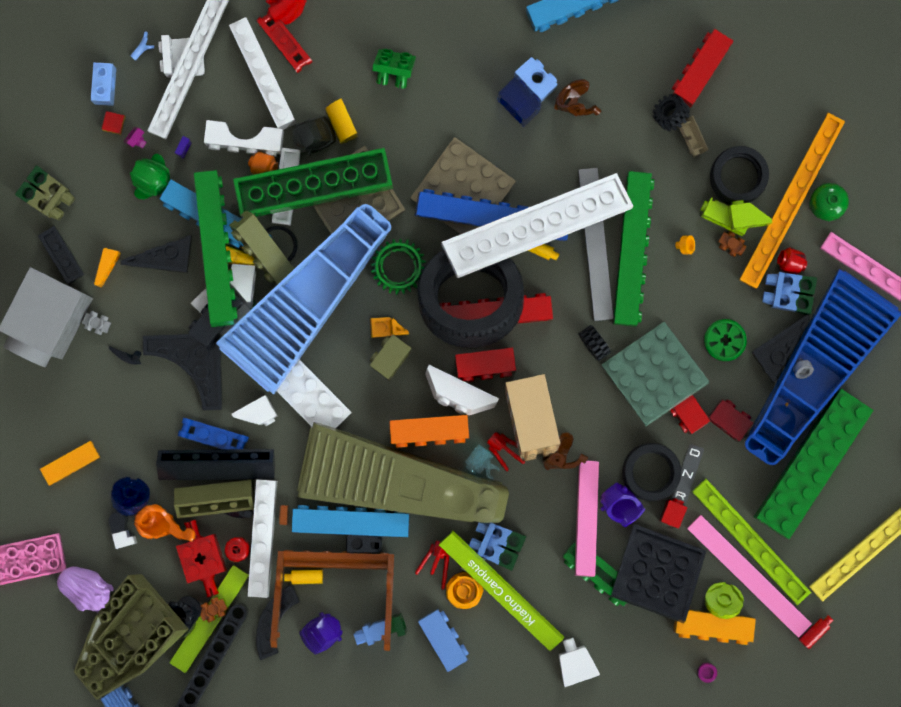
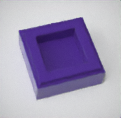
(183, 147)

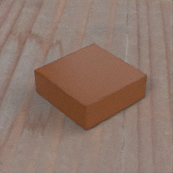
(284, 515)

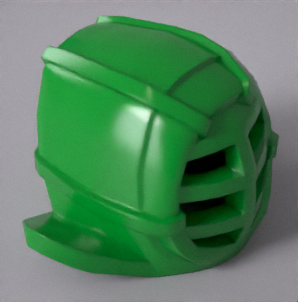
(150, 177)

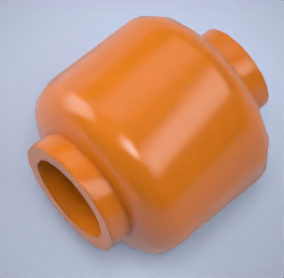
(262, 163)

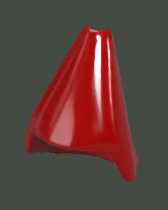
(286, 10)

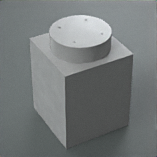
(43, 318)

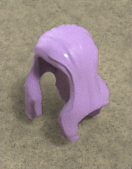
(84, 588)

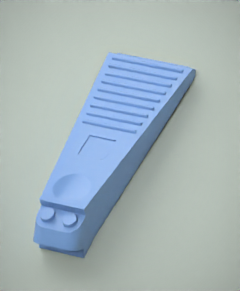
(291, 315)

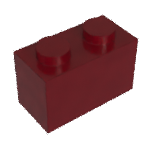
(730, 420)

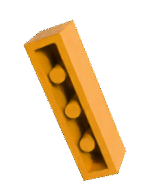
(707, 625)

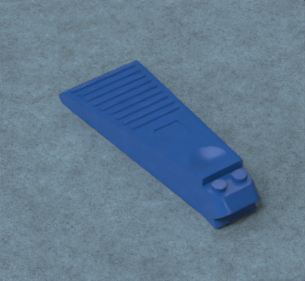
(835, 342)

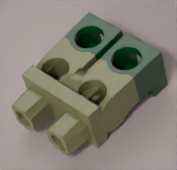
(51, 196)

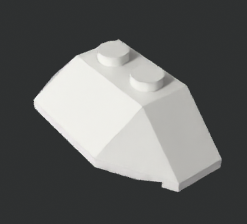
(457, 393)

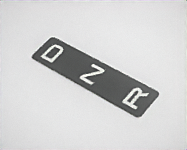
(688, 472)

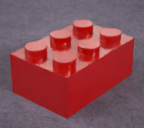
(485, 364)

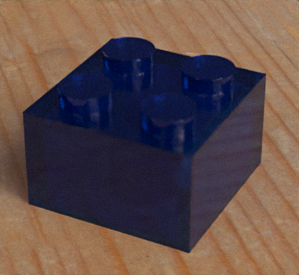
(519, 101)

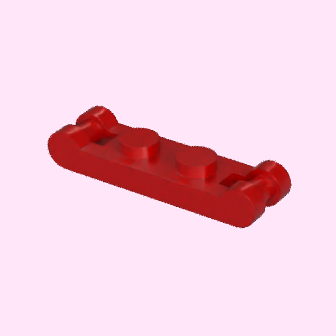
(284, 41)

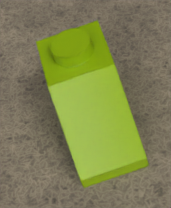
(746, 215)

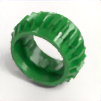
(397, 247)

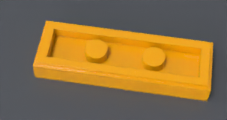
(70, 463)

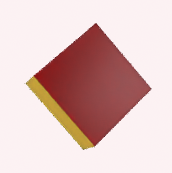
(113, 122)

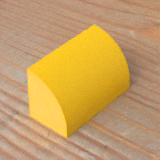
(341, 121)

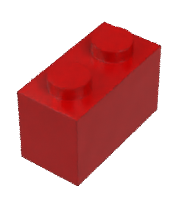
(690, 415)

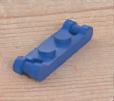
(211, 435)

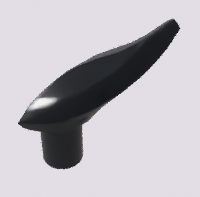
(124, 356)
(241, 514)

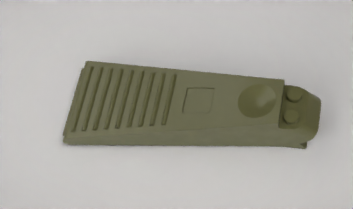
(376, 476)

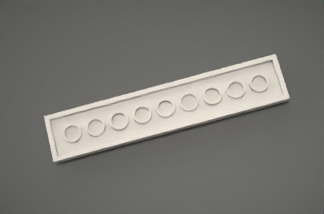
(536, 225)
(300, 387)

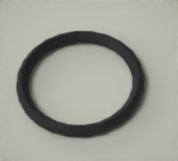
(291, 234)

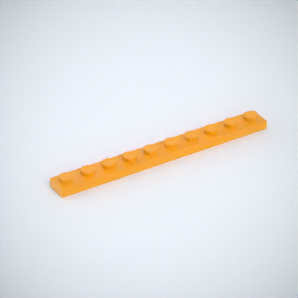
(792, 200)

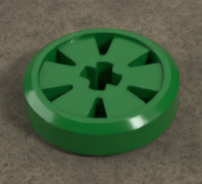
(716, 332)

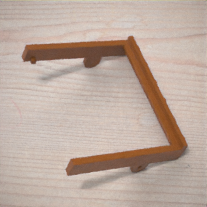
(327, 559)

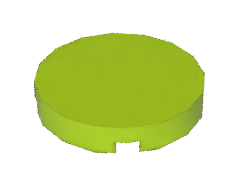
(724, 600)

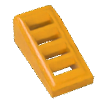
(107, 262)

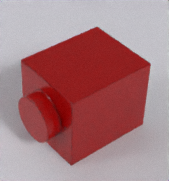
(673, 513)

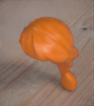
(156, 522)

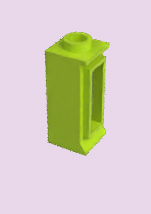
(718, 213)

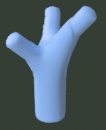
(141, 47)

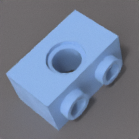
(535, 67)
(103, 84)

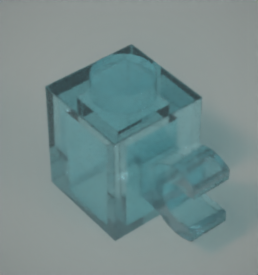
(479, 460)

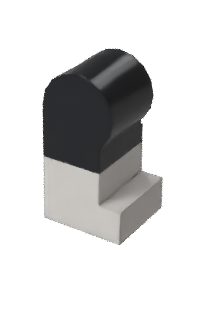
(120, 531)

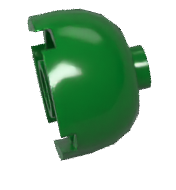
(829, 202)

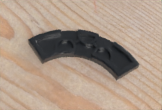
(288, 599)

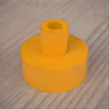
(686, 245)

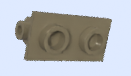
(693, 137)

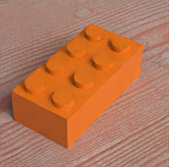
(429, 430)

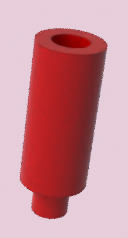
(816, 632)

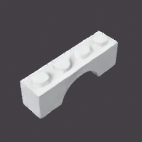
(267, 141)

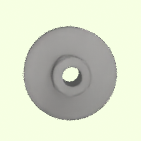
(803, 368)

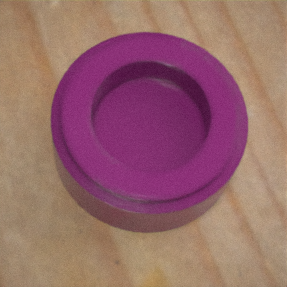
(707, 672)

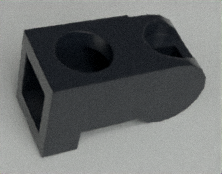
(363, 543)

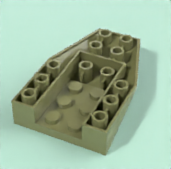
(127, 637)

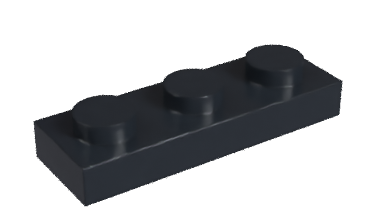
(61, 255)

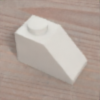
(244, 282)
(257, 412)

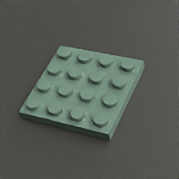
(655, 374)

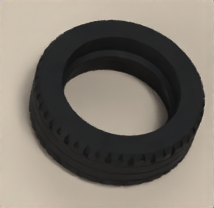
(470, 332)

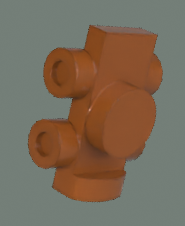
(735, 245)
(216, 608)

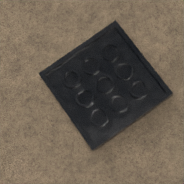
(658, 573)

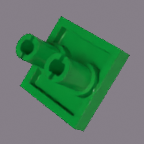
(393, 63)

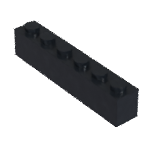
(216, 464)

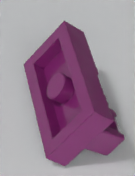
(135, 138)

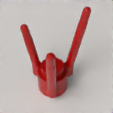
(497, 442)
(439, 553)

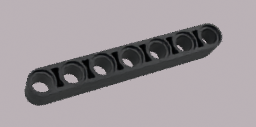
(216, 656)

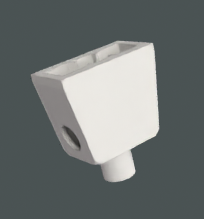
(576, 663)

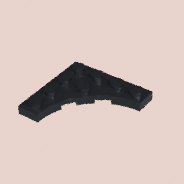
(196, 359)

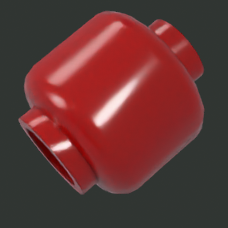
(792, 261)
(244, 546)

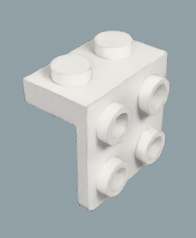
(172, 52)

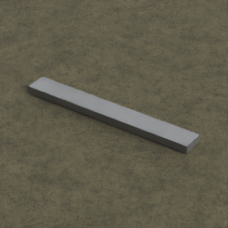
(597, 259)

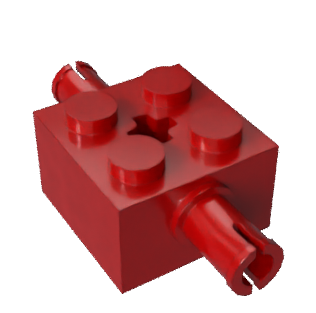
(194, 569)

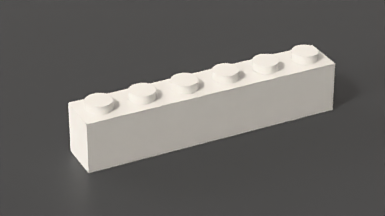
(262, 74)
(262, 538)

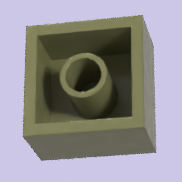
(390, 357)

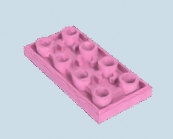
(31, 559)

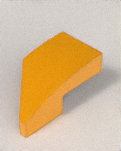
(386, 327)

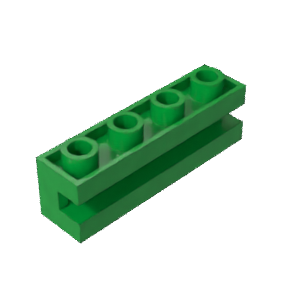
(604, 574)

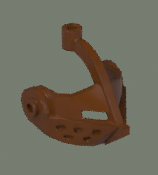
(573, 92)
(558, 459)

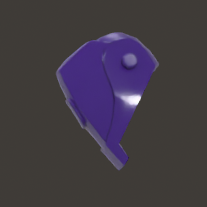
(621, 504)
(321, 633)

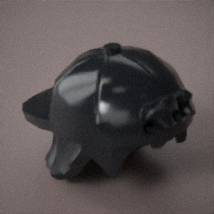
(188, 610)

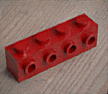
(703, 66)

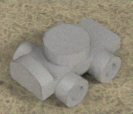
(100, 324)

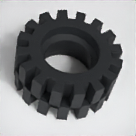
(665, 106)
(594, 343)

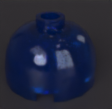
(129, 496)

